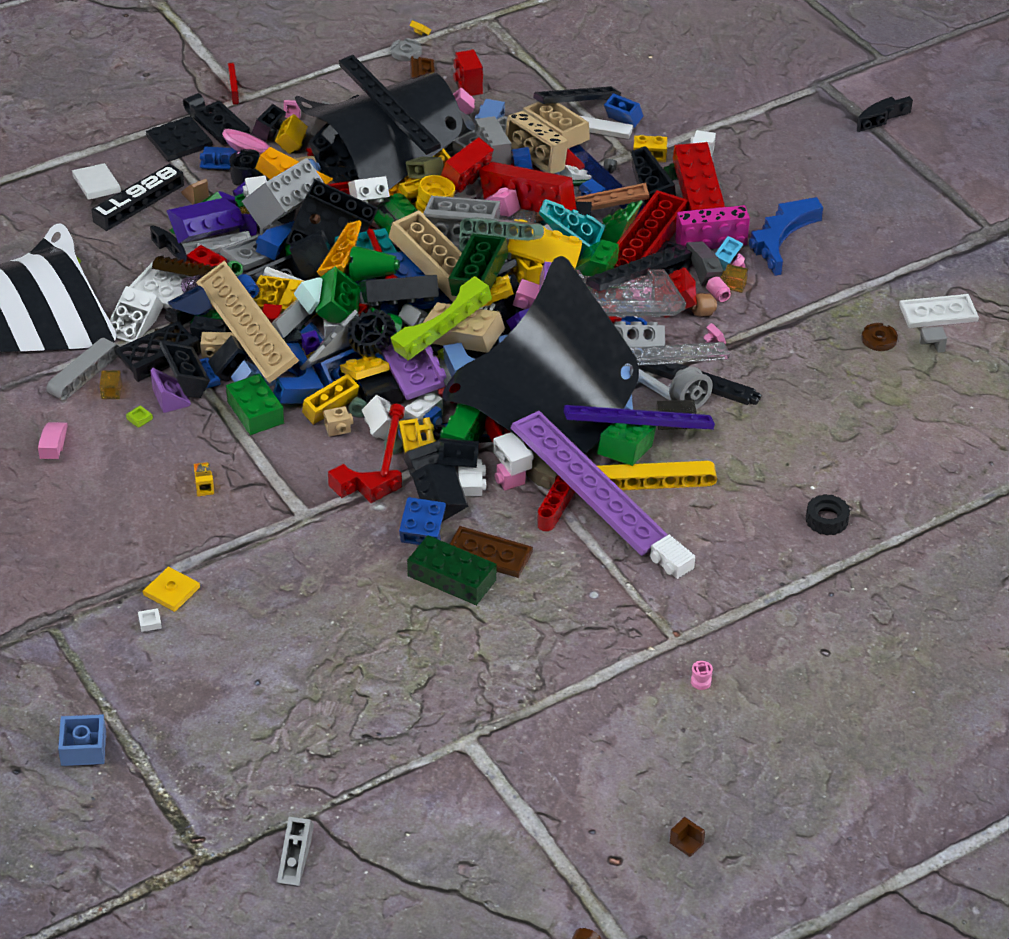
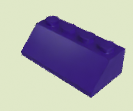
(205, 219)

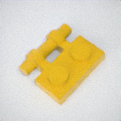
(500, 290)
(411, 433)

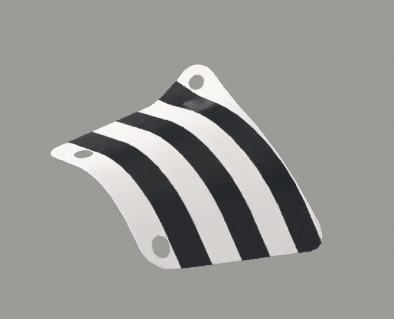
(49, 300)

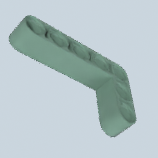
(494, 229)

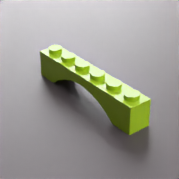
(416, 338)

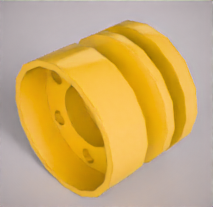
(433, 186)

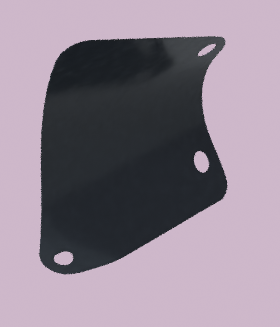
(374, 138)
(553, 358)

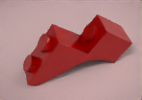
(369, 484)

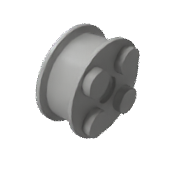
(691, 385)

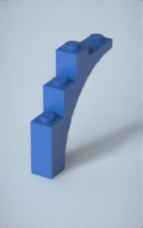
(777, 228)

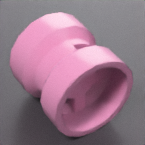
(701, 675)

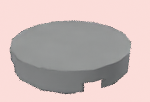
(405, 49)

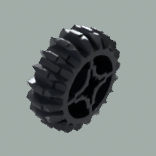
(371, 327)

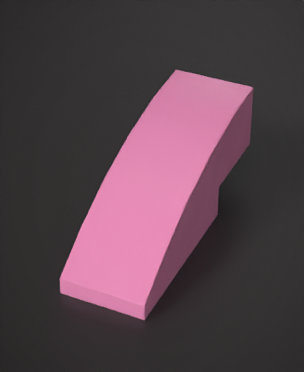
(52, 440)

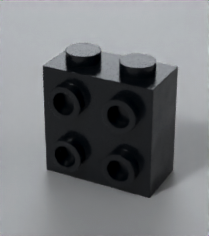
(380, 384)

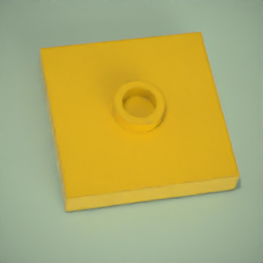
(171, 589)

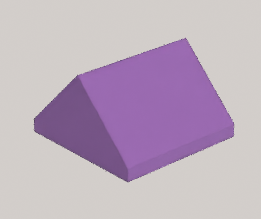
(168, 391)

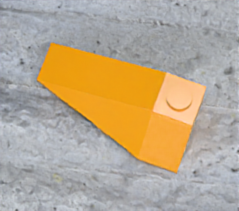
(340, 252)

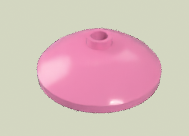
(241, 140)

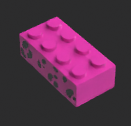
(713, 226)

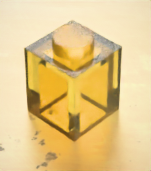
(735, 277)
(110, 384)

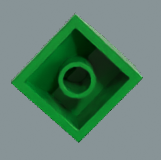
(598, 258)

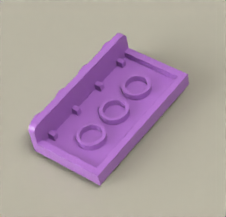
(418, 375)

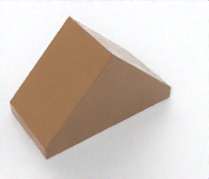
(196, 192)

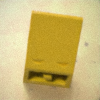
(276, 291)

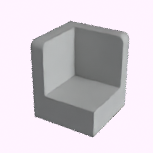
(934, 335)

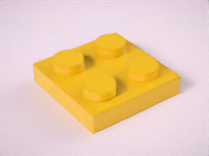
(364, 367)

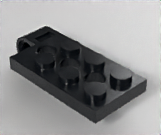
(214, 122)

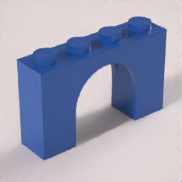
(296, 389)

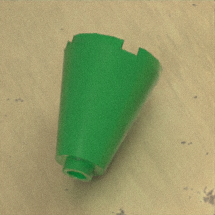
(371, 264)

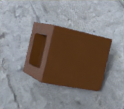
(687, 836)

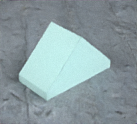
(309, 293)

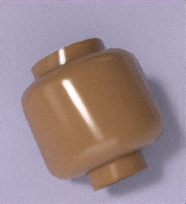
(705, 305)

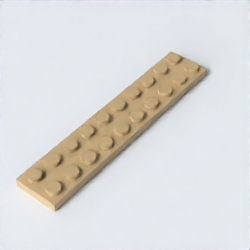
(247, 322)

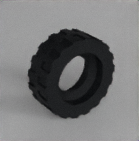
(827, 503)

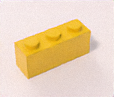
(332, 396)

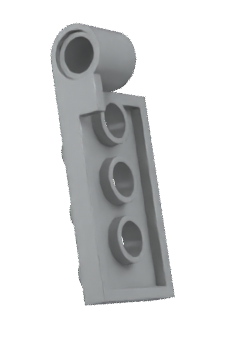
(245, 251)

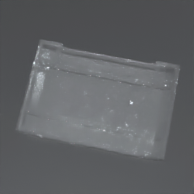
(643, 296)

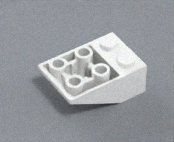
(135, 314)

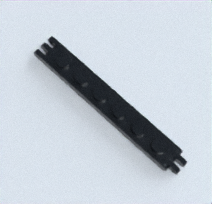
(721, 386)

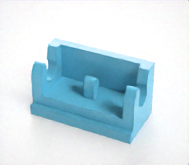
(728, 251)

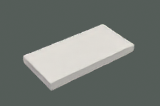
(96, 181)
(938, 311)

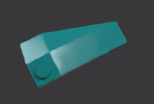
(572, 223)

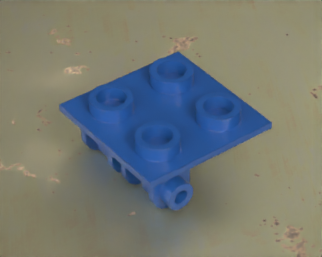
(216, 157)

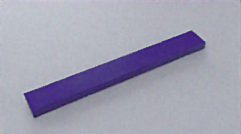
(638, 417)

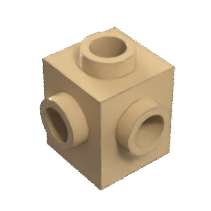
(337, 421)

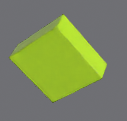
(139, 416)

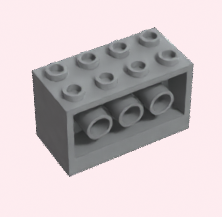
(281, 194)
(448, 213)

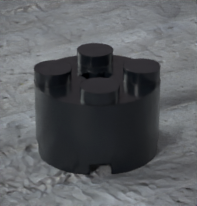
(243, 165)

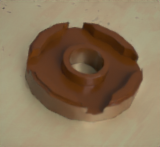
(883, 343)

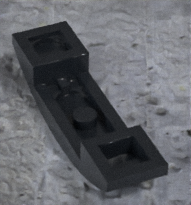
(165, 239)

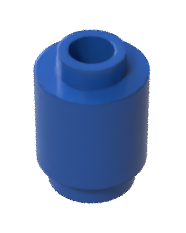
(249, 284)

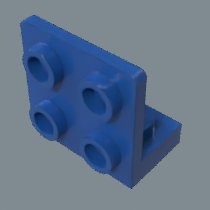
(421, 519)

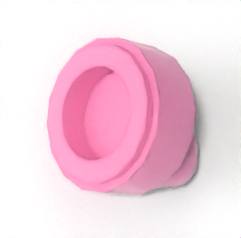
(738, 260)

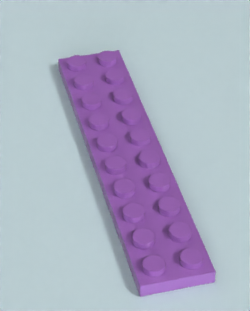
(589, 482)

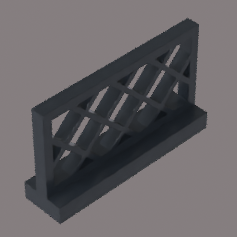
(157, 361)

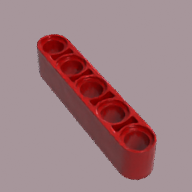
(554, 505)

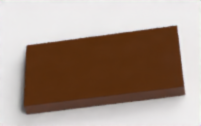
(507, 554)

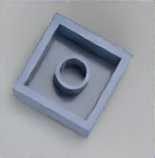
(82, 740)

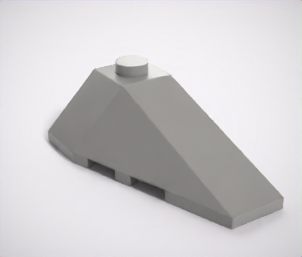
(334, 344)

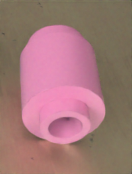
(718, 289)

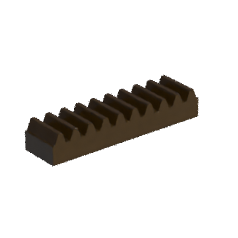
(181, 267)

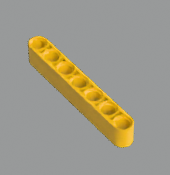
(661, 475)

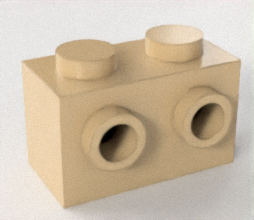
(212, 342)

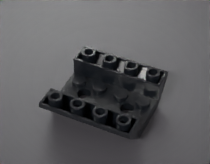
(334, 211)

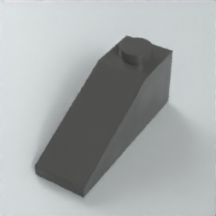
(704, 261)

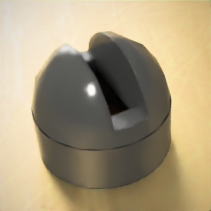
(610, 164)

